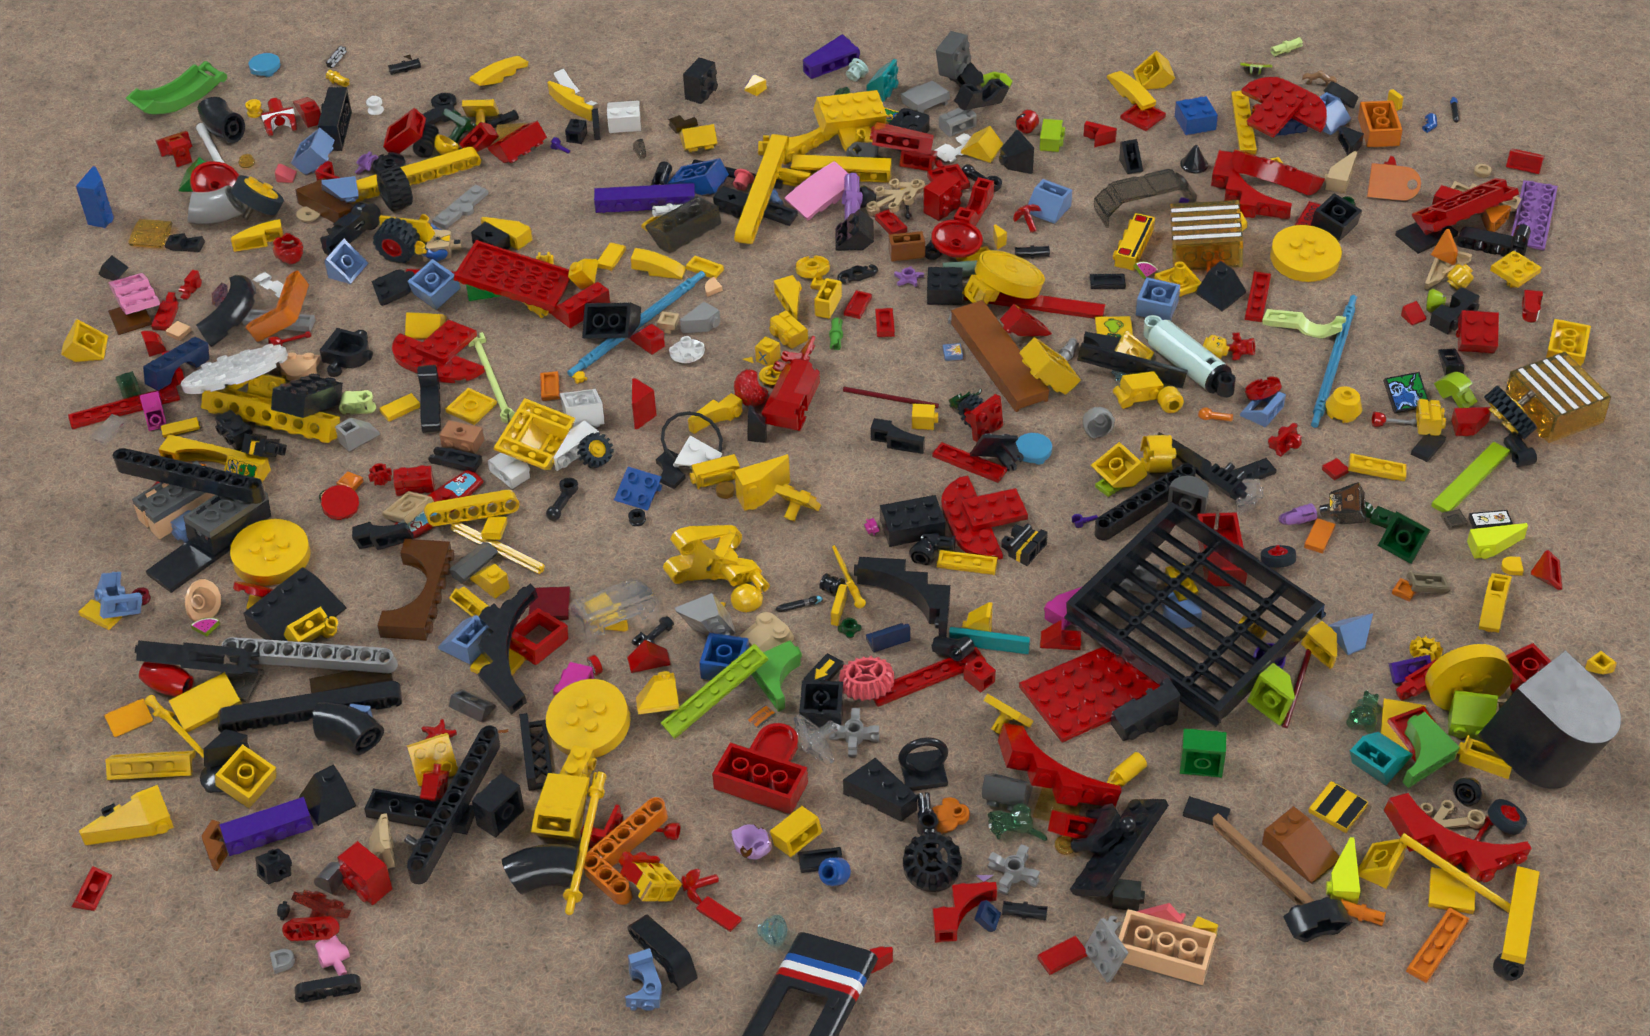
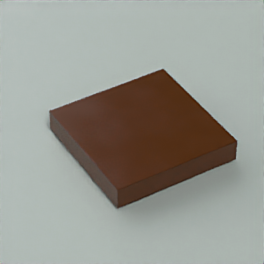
(129, 322)

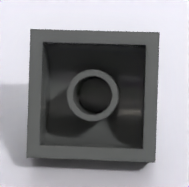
(1189, 494)
(1005, 790)

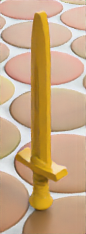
(853, 589)
(167, 715)

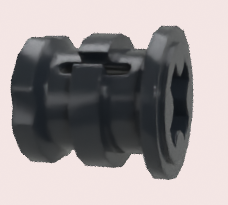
(830, 583)

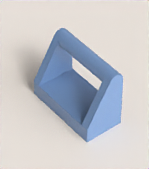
(1264, 416)

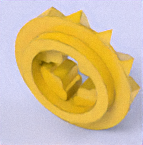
(765, 375)
(1416, 648)

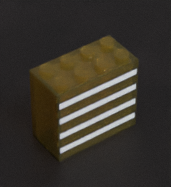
(1206, 234)
(1564, 399)

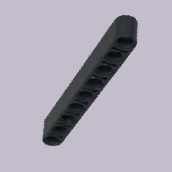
(189, 475)
(301, 707)
(453, 805)

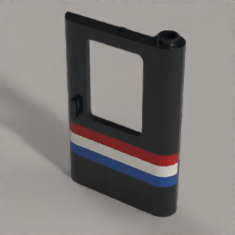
(821, 969)

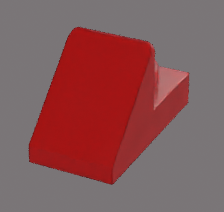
(1101, 133)
(1056, 638)

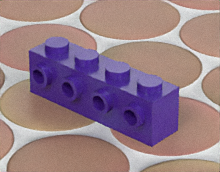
(266, 826)

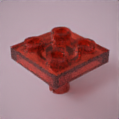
(320, 905)

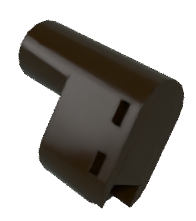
(678, 123)

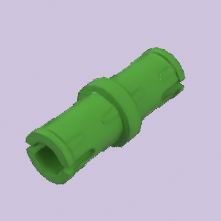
(836, 333)

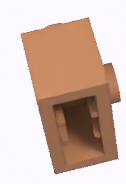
(462, 437)

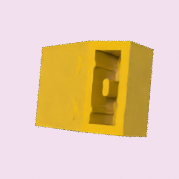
(561, 807)

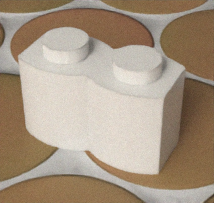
(509, 469)

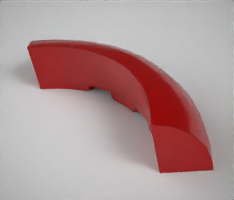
(1276, 172)

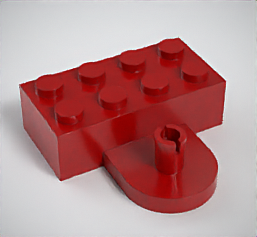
(764, 770)

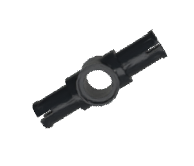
(926, 814)

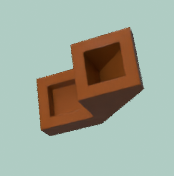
(215, 849)

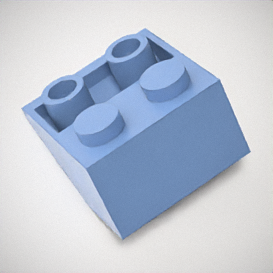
(1336, 113)
(1052, 200)
(465, 639)

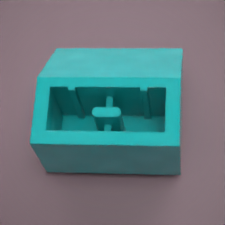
(885, 80)
(1379, 756)

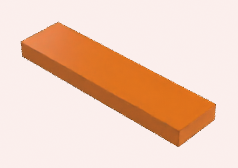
(1437, 945)

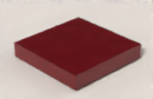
(553, 601)

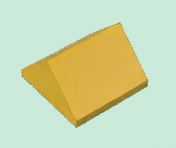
(983, 145)
(422, 324)
(1382, 862)

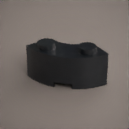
(969, 75)
(1317, 919)

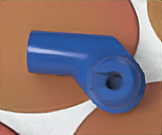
(1431, 122)

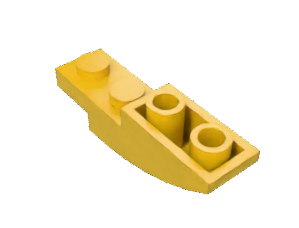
(1494, 602)

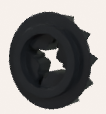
(441, 98)

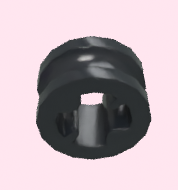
(636, 521)

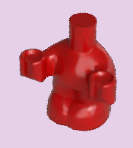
(1241, 347)

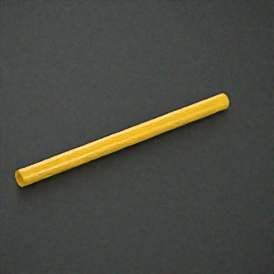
(1455, 872)

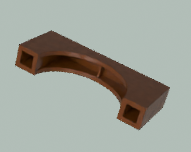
(416, 618)

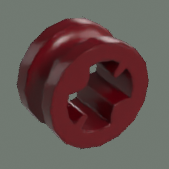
(146, 596)

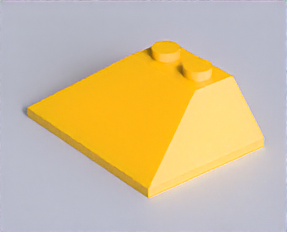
(535, 434)

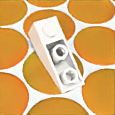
(568, 449)

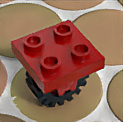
(980, 415)

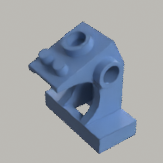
(111, 592)
(643, 968)

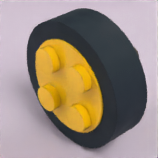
(257, 196)

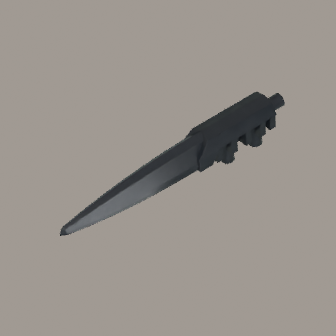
(1216, 476)

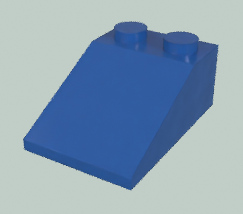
(705, 175)

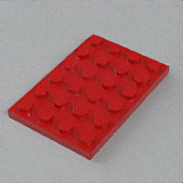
(513, 275)
(1085, 691)

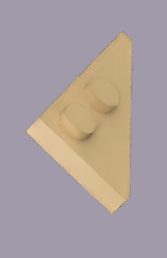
(1440, 269)

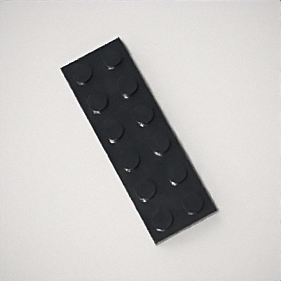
(1107, 866)

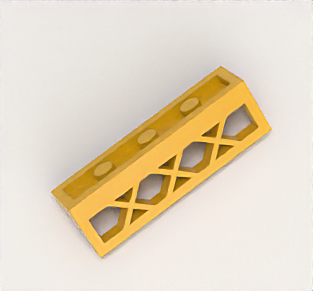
(149, 765)

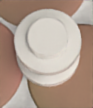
(374, 104)

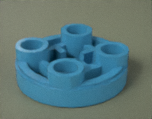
(264, 64)
(1034, 447)

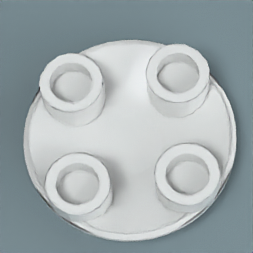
(687, 350)

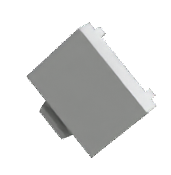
(925, 96)

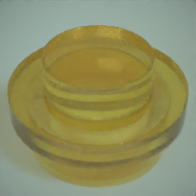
(246, 161)
(1063, 845)

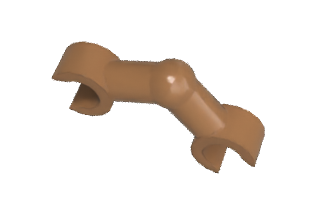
(1320, 74)

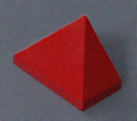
(1548, 570)

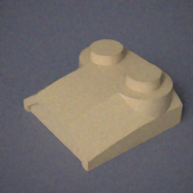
(768, 632)

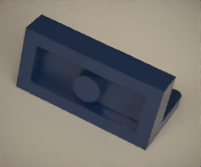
(888, 637)

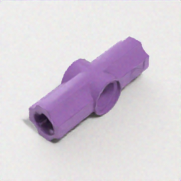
(851, 196)

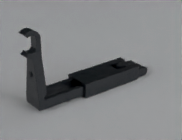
(197, 656)

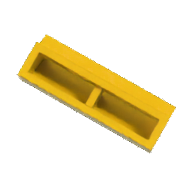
(468, 601)

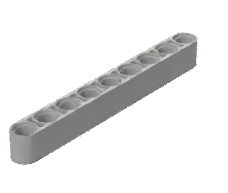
(319, 651)

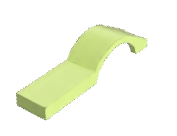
(1298, 321)

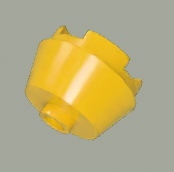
(1344, 404)

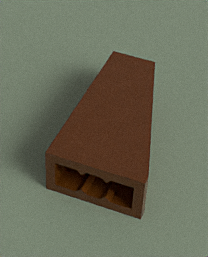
(322, 202)

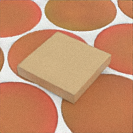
(407, 507)

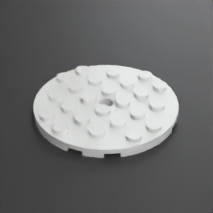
(234, 369)

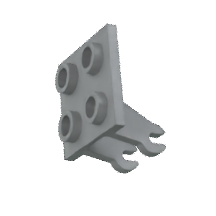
(1106, 948)

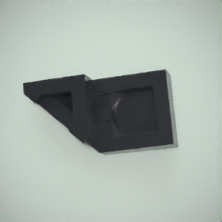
(756, 427)

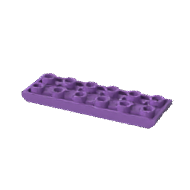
(1536, 211)

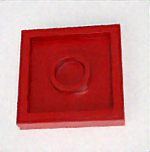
(1143, 118)

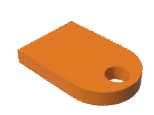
(1392, 181)

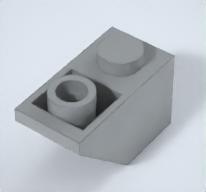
(355, 433)

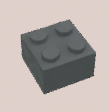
(953, 55)

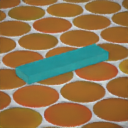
(993, 640)

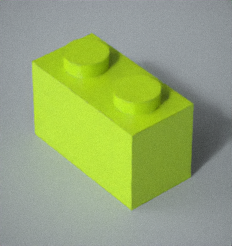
(1052, 135)

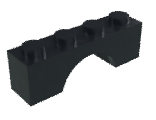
(991, 94)

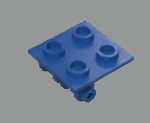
(638, 488)

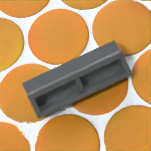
(473, 562)

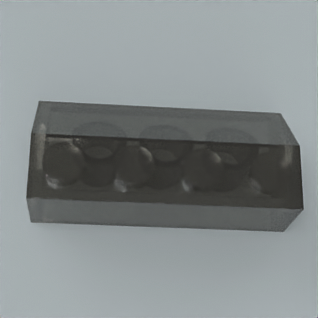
(684, 224)

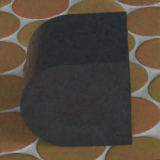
(1554, 724)

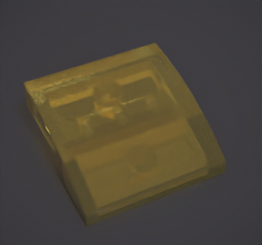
(150, 233)

